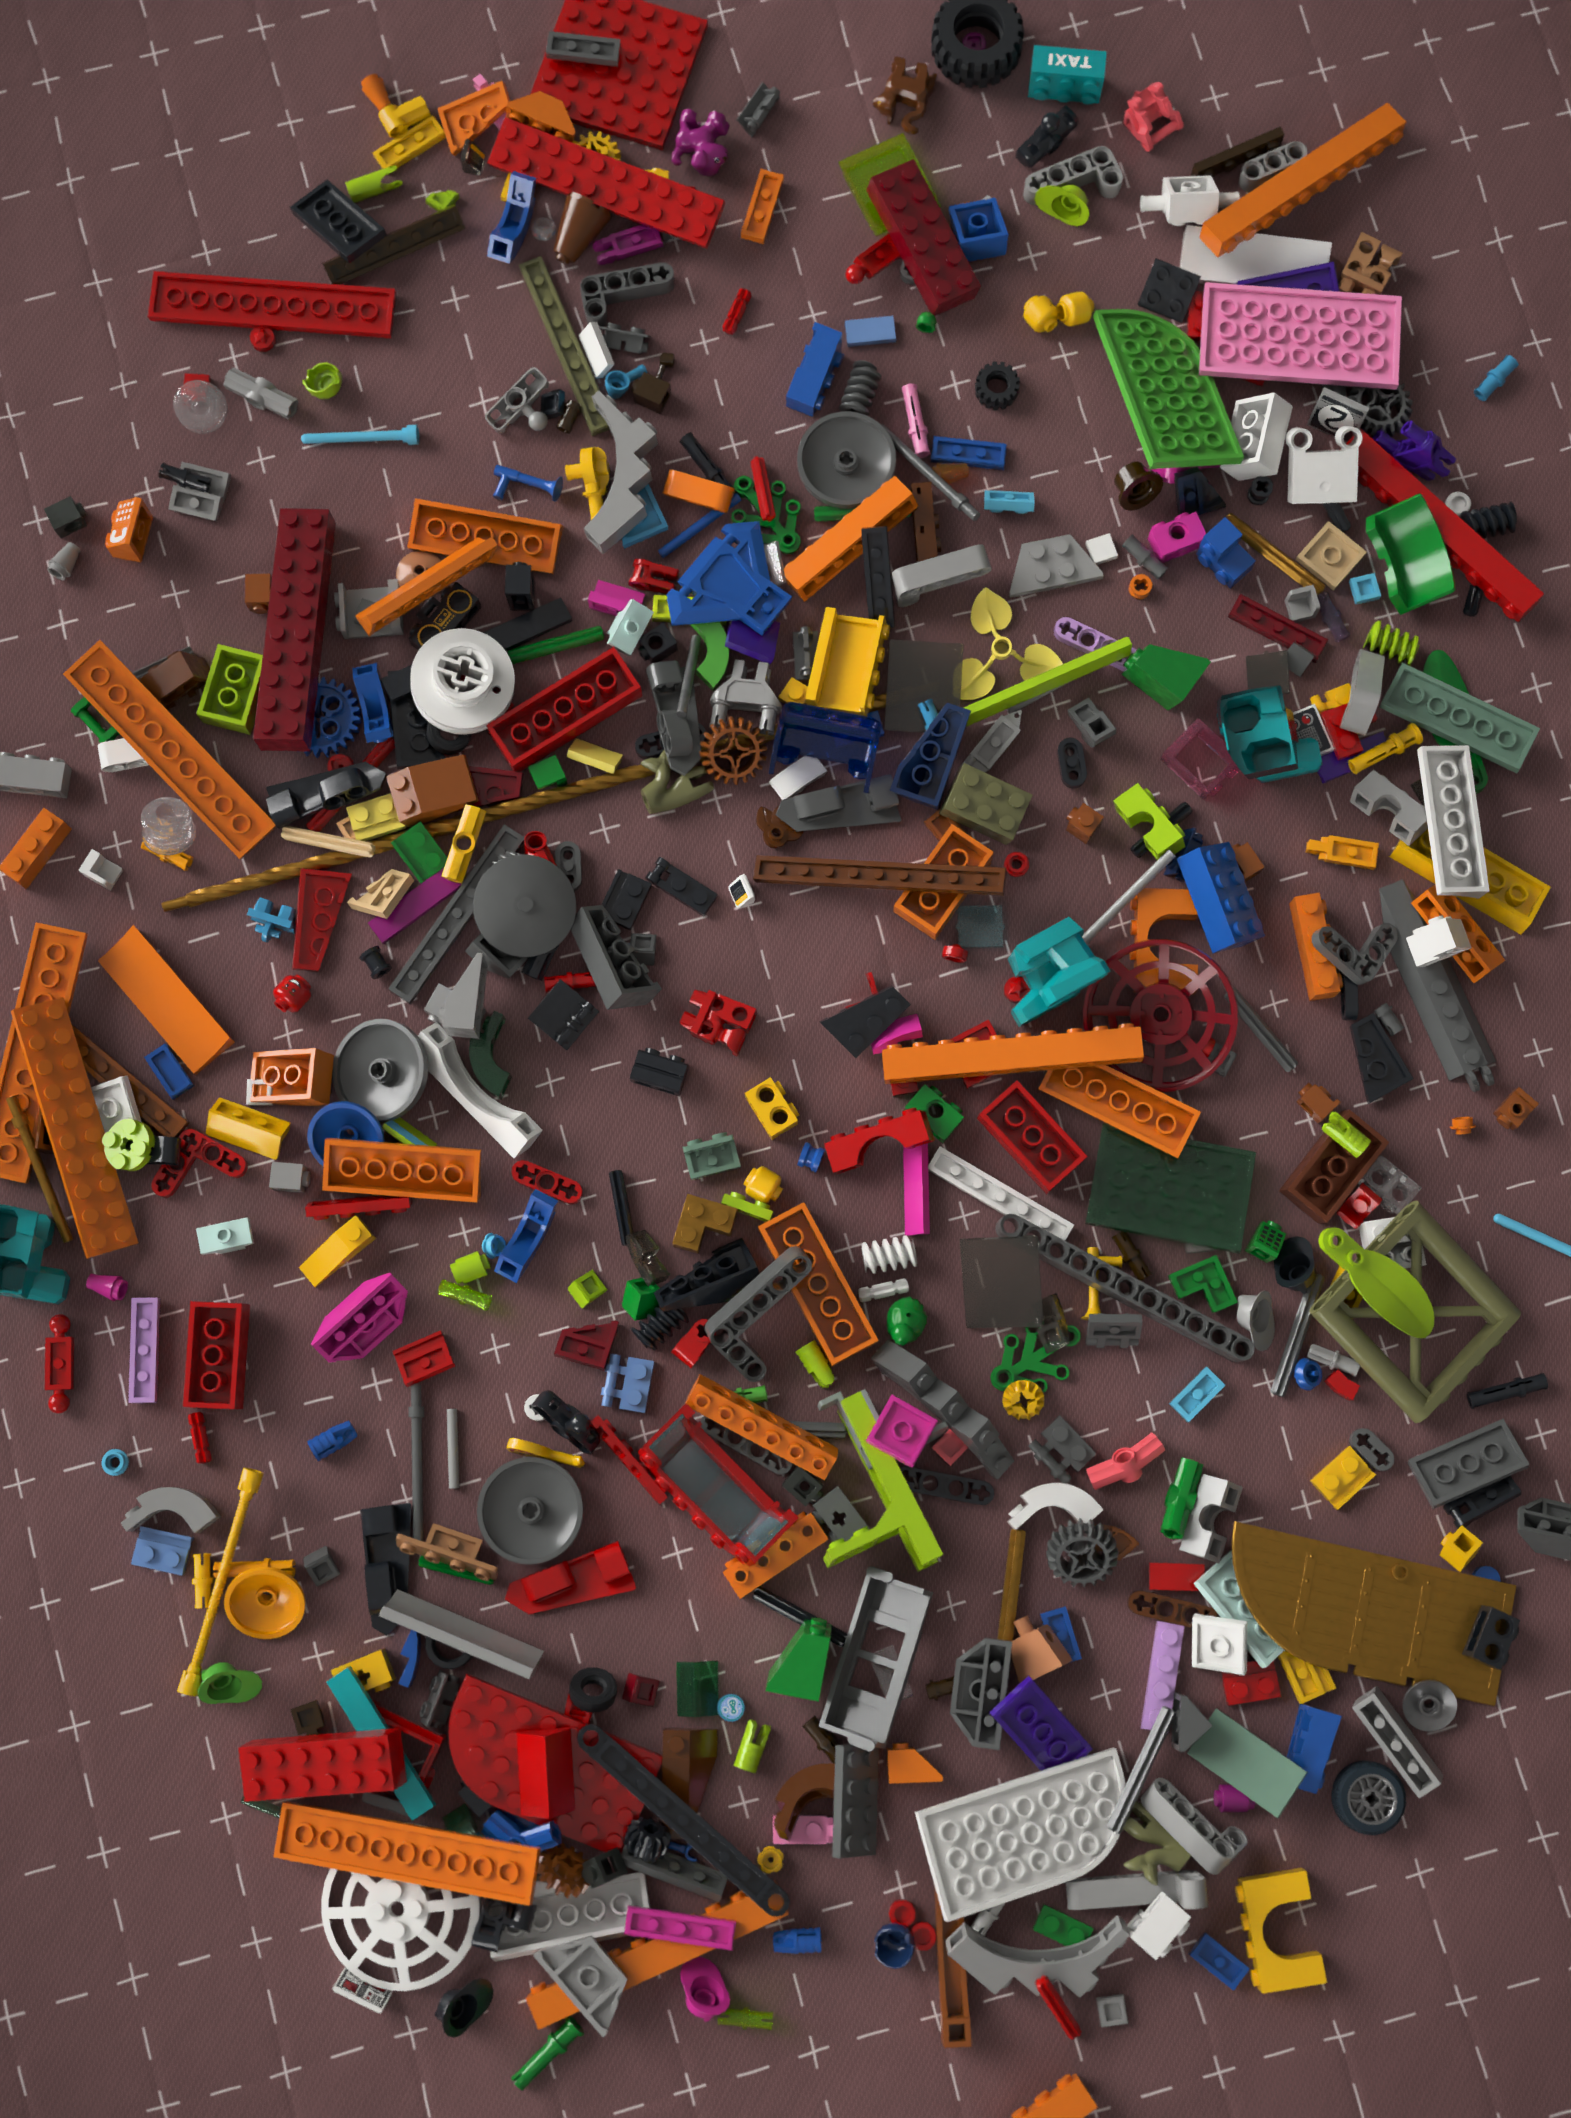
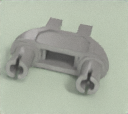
(747, 695)

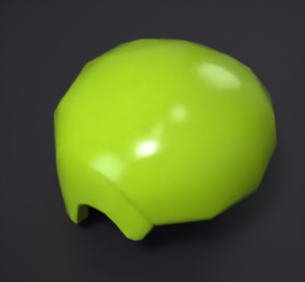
(323, 380)

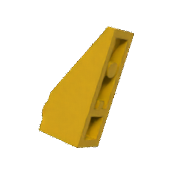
(337, 1250)

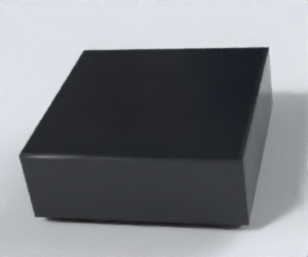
(553, 403)

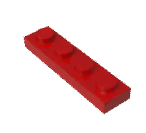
(348, 1207)

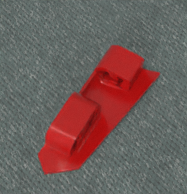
(573, 1581)

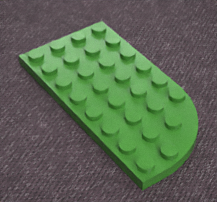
(1169, 403)

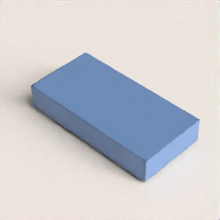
(870, 331)

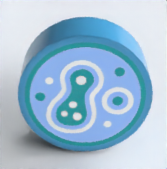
(730, 1707)

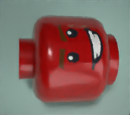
(292, 993)

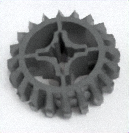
(1380, 403)
(1084, 1562)

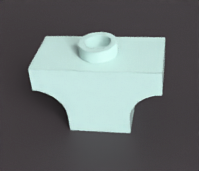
(629, 627)
(225, 1236)

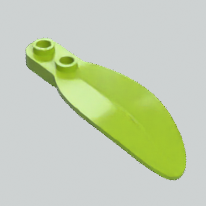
(1382, 1284)

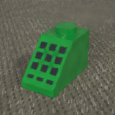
(1266, 1241)

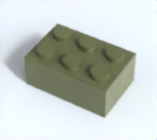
(985, 804)

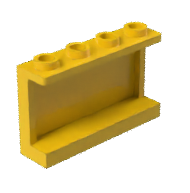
(847, 663)

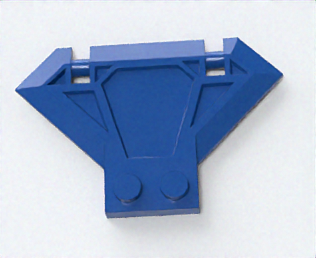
(729, 583)

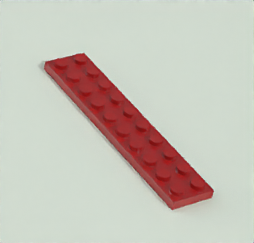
(607, 182)
(272, 304)

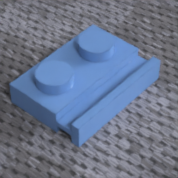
(162, 1550)

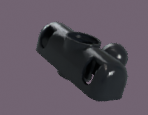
(1047, 136)
(567, 1421)

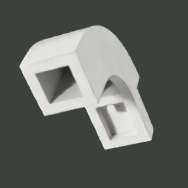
(1068, 1497)

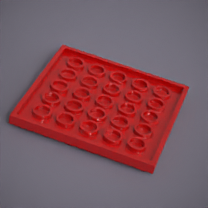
(652, 71)

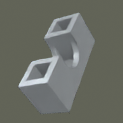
(1378, 793)
(1212, 1498)

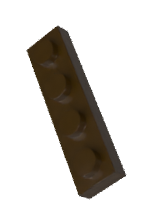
(1241, 153)

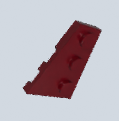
(495, 785)

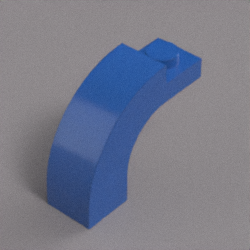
(511, 231)
(373, 703)
(527, 1237)

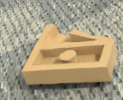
(383, 894)

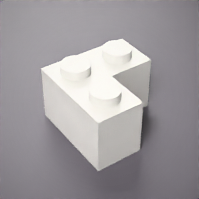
(1438, 940)
(1158, 1926)

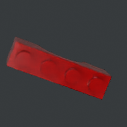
(849, 1151)

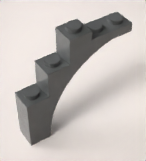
(946, 1404)

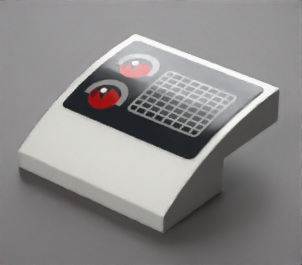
(1310, 724)

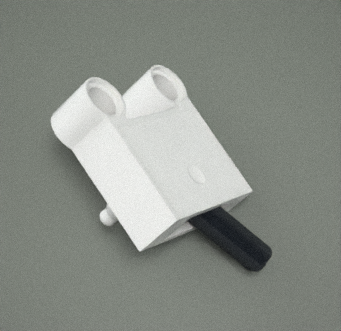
(1324, 474)

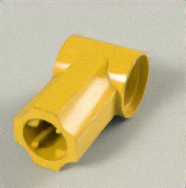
(398, 119)

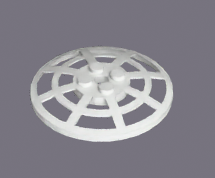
(398, 1929)

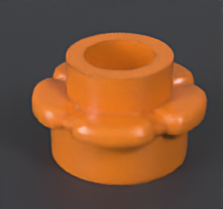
(1462, 1125)

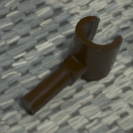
(666, 360)

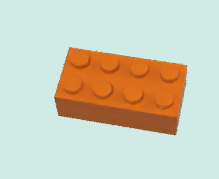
(934, 909)

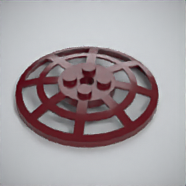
(1178, 1006)

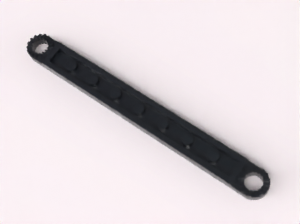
(683, 1820)

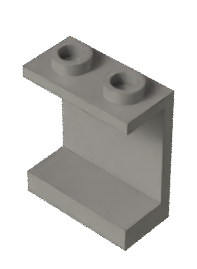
(348, 603)

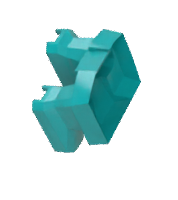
(1054, 968)
(22, 1243)

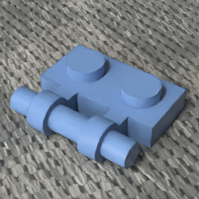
(636, 1383)

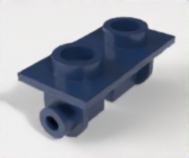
(1192, 841)

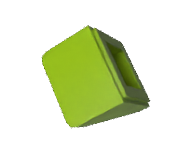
(587, 1288)

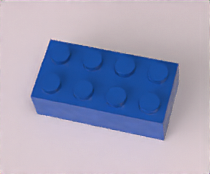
(1220, 897)

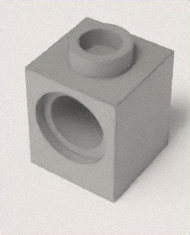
(289, 1177)

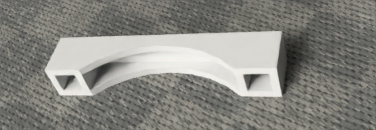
(509, 1127)

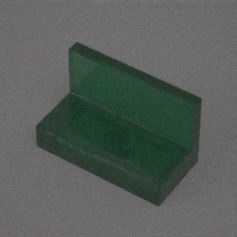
(697, 1688)

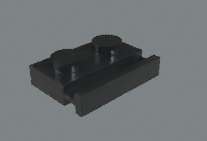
(626, 898)

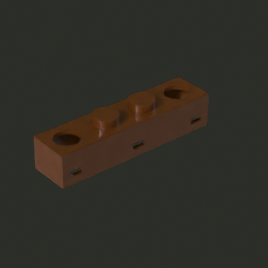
(925, 523)

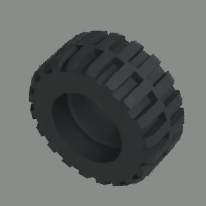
(972, 65)

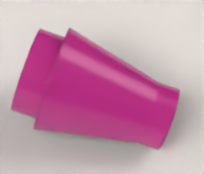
(109, 1286)

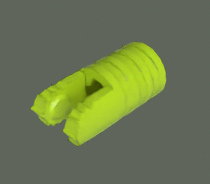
(1346, 1134)
(816, 1364)
(749, 1752)

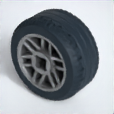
(1376, 1814)

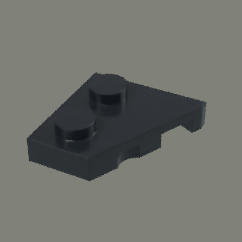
(1195, 493)

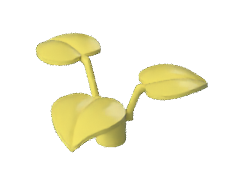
(991, 614)

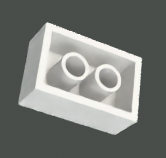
(1261, 433)

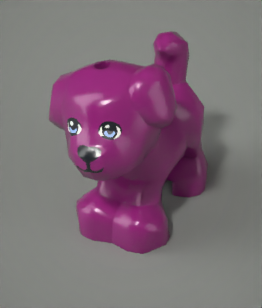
(691, 138)

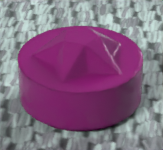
(974, 41)

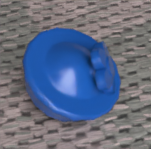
(1307, 1374)

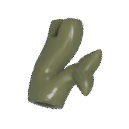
(659, 798)
(1152, 1832)

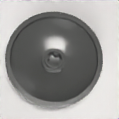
(845, 458)
(524, 906)
(381, 1068)
(530, 1510)

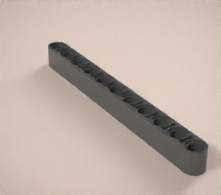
(1137, 1290)

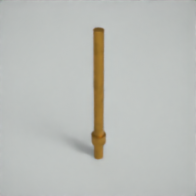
(21, 1122)

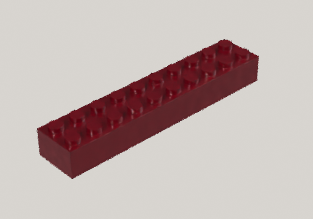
(294, 630)

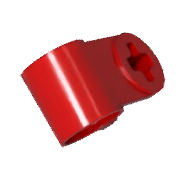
(691, 1346)

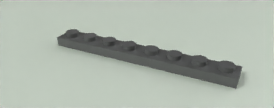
(451, 921)

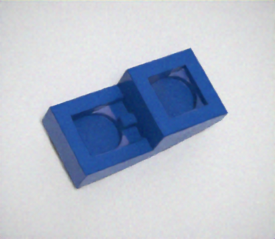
(411, 1650)

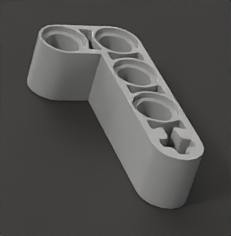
(1091, 172)
(938, 572)
(1364, 692)
(1191, 1829)

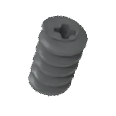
(860, 388)

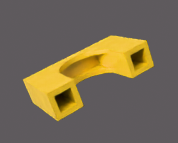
(1259, 1896)

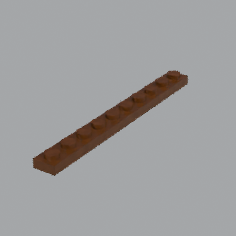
(880, 875)

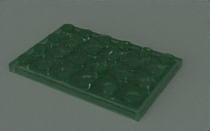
(1183, 1200)

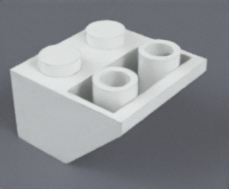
(1399, 1253)

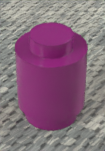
(1231, 1799)

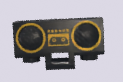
(453, 612)

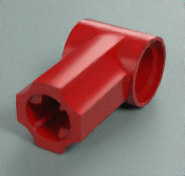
(537, 838)

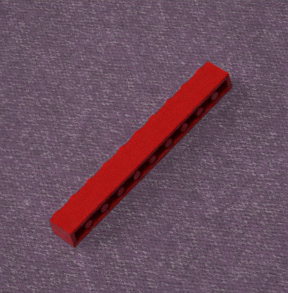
(1465, 547)

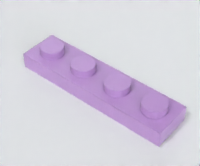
(144, 1350)
(1162, 1671)

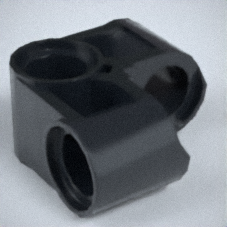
(490, 1928)

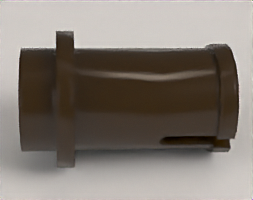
(566, 421)
(939, 1688)

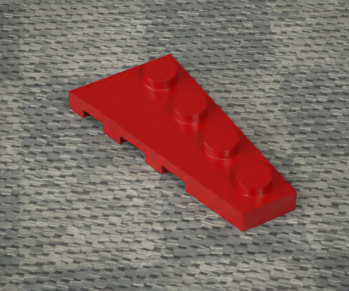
(317, 911)
(623, 1452)

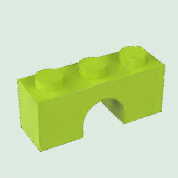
(1137, 807)

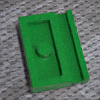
(420, 852)

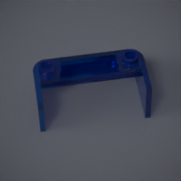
(827, 736)

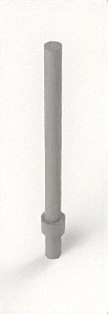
(1143, 881)

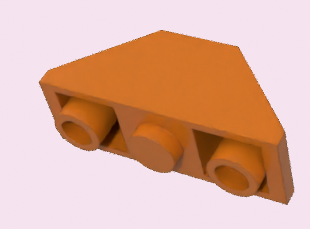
(542, 113)

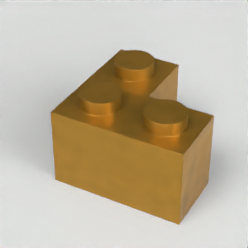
(699, 1216)

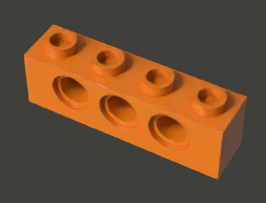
(1483, 955)

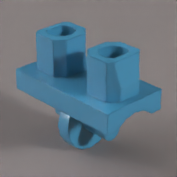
(262, 915)

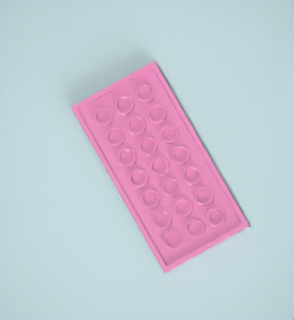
(1300, 335)

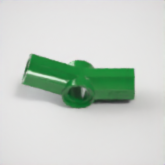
(1181, 1498)

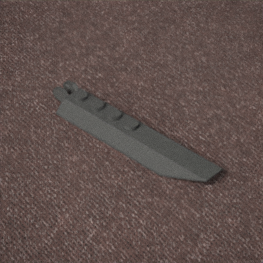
(1437, 995)

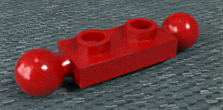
(872, 260)
(59, 1363)

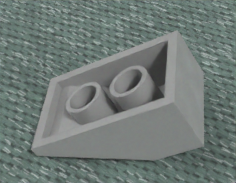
(465, 1003)

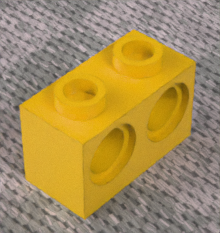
(766, 1111)

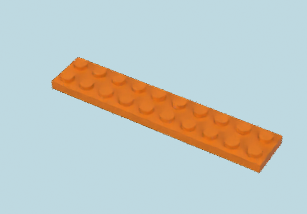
(170, 749)
(48, 975)
(74, 1127)
(407, 1853)

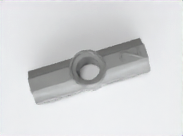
(261, 393)

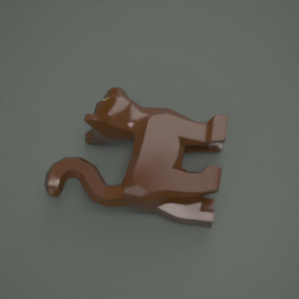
(907, 91)

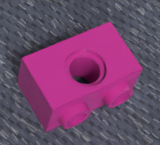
(1169, 548)

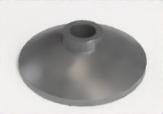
(1434, 1715)

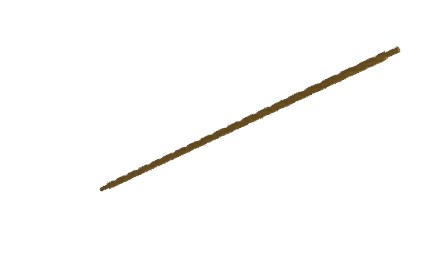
(441, 827)

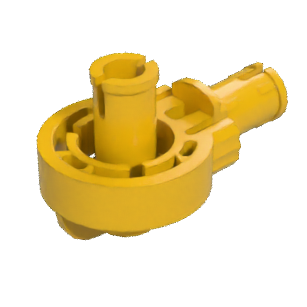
(595, 474)

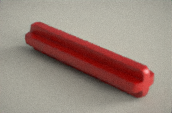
(763, 489)
(1058, 2007)

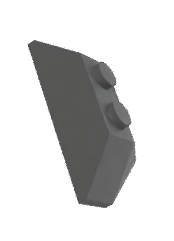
(1546, 1527)
(979, 1687)

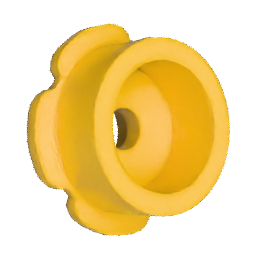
(769, 1867)

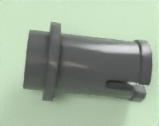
(1388, 1019)

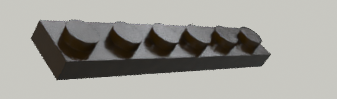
(397, 244)

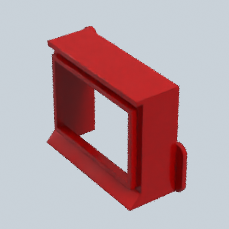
(435, 1740)

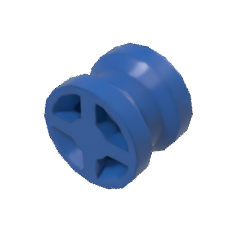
(811, 1157)

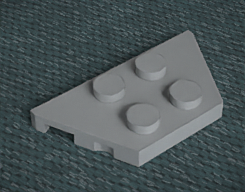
(1052, 565)
(586, 1977)

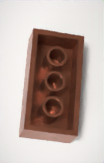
(1331, 1172)

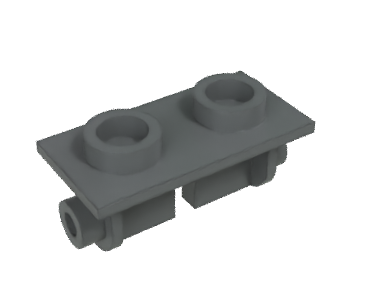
(758, 108)
(634, 338)
(805, 647)
(434, 1709)

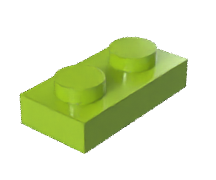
(758, 1210)

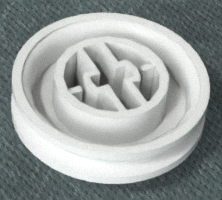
(467, 704)

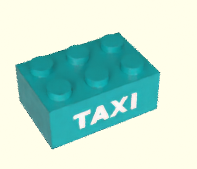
(1067, 74)

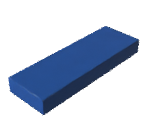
(972, 452)

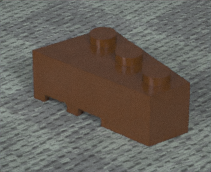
(176, 677)

